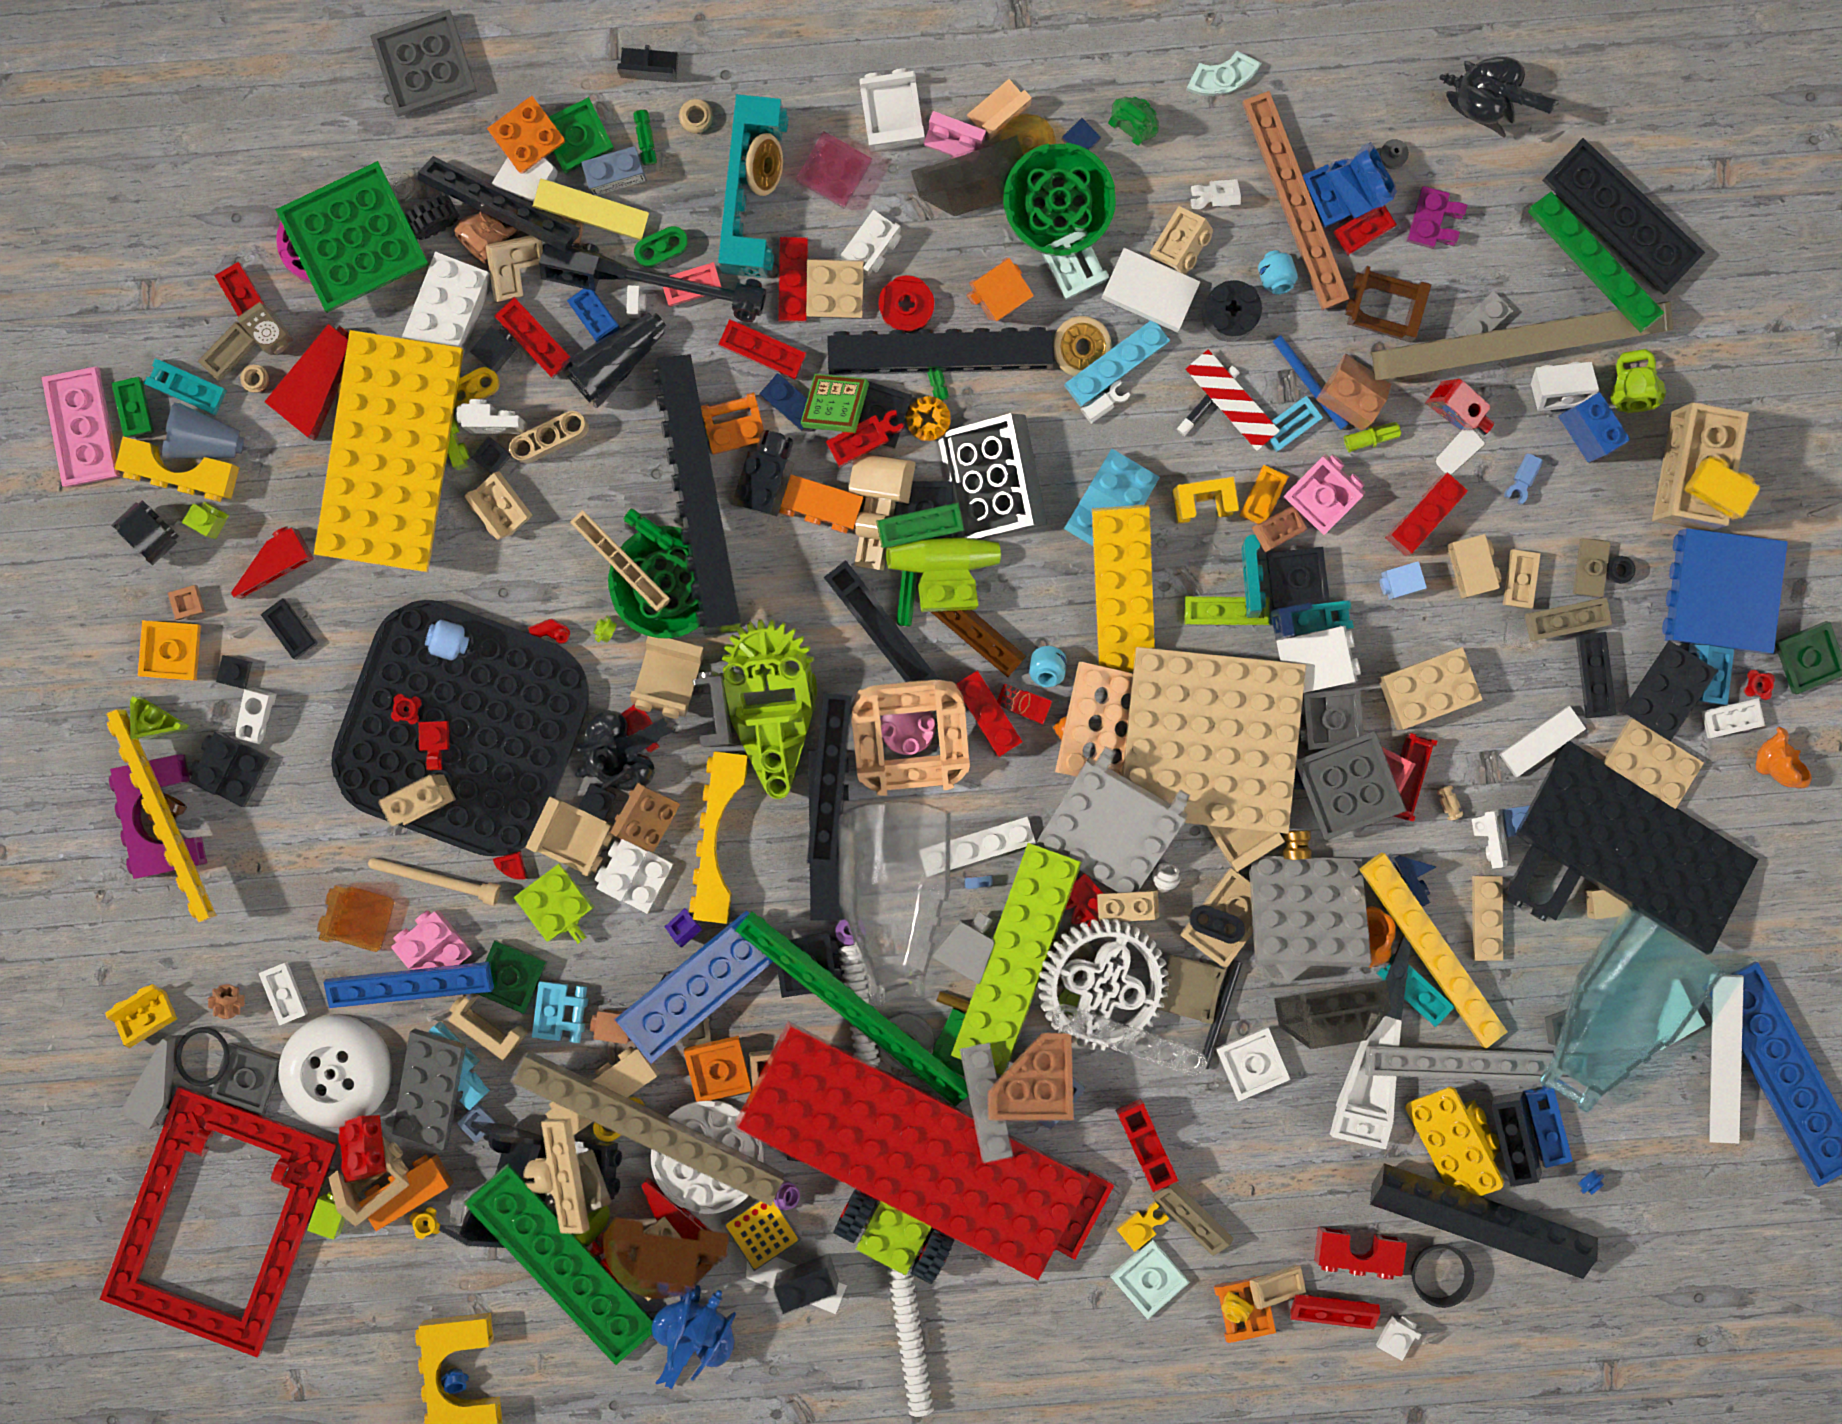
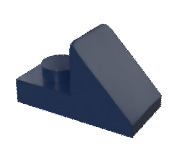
(1410, 871)

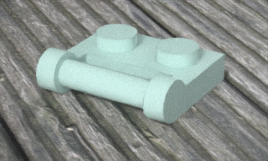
(1068, 271)

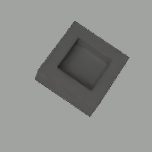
(1553, 1026)

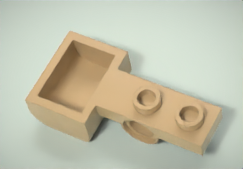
(883, 484)

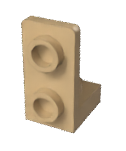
(1129, 906)

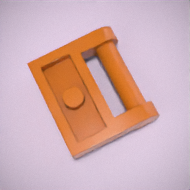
(733, 433)
(1259, 1321)

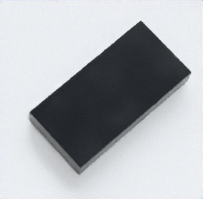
(289, 628)

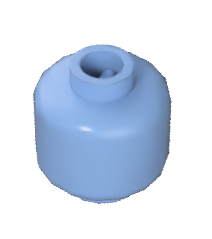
(446, 640)

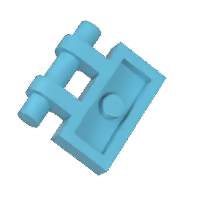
(550, 1011)

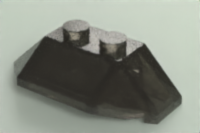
(968, 178)
(1333, 1013)

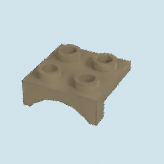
(1192, 988)
(593, 1185)

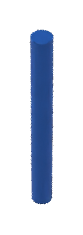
(1306, 377)

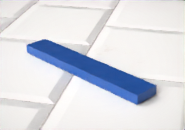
(409, 985)

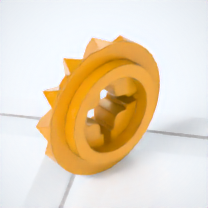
(929, 431)

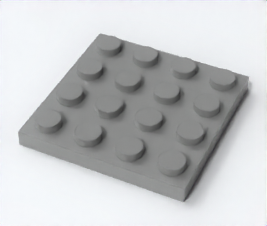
(1309, 912)

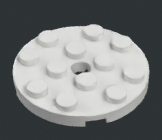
(690, 1187)

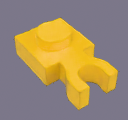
(1139, 1228)

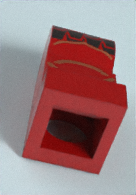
(1024, 703)

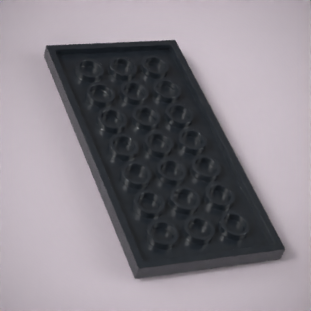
(1637, 847)

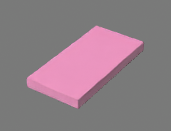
(80, 426)

